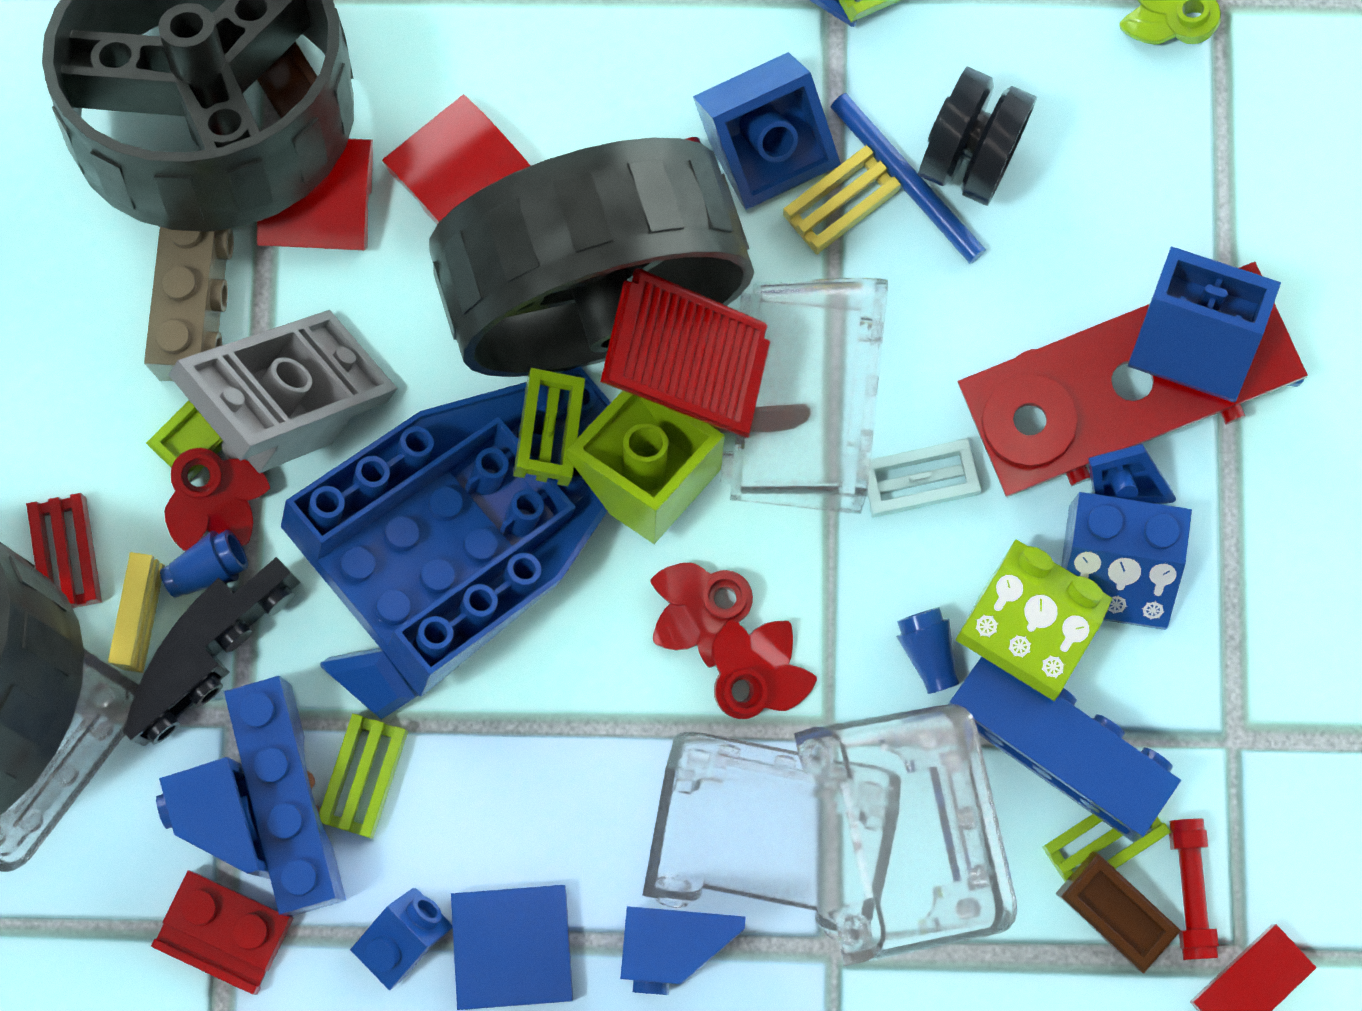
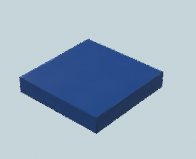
(511, 947)

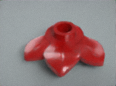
(216, 505)
(692, 613)
(763, 664)

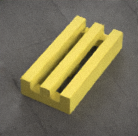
(875, 171)
(136, 613)

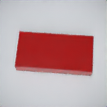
(1257, 976)

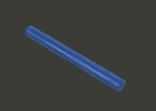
(906, 175)

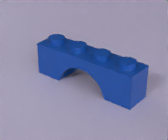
(283, 804)

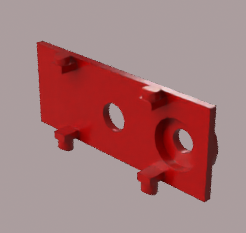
(1084, 412)

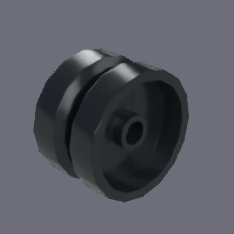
(972, 134)

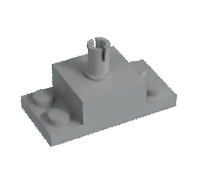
(283, 389)

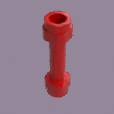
(1189, 838)

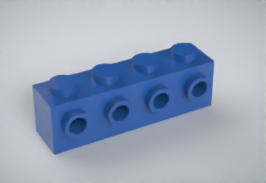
(1069, 749)

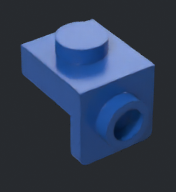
(401, 937)

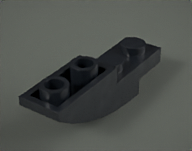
(186, 661)

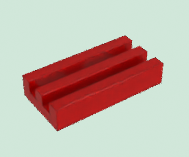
(55, 508)

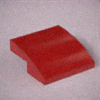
(453, 158)
(333, 212)

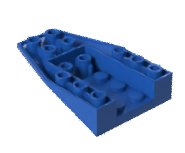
(437, 533)

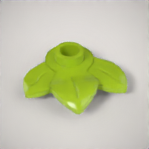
(1165, 19)

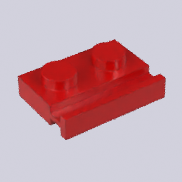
(222, 932)

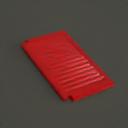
(686, 353)

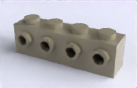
(187, 296)

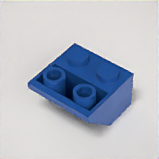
(1204, 324)

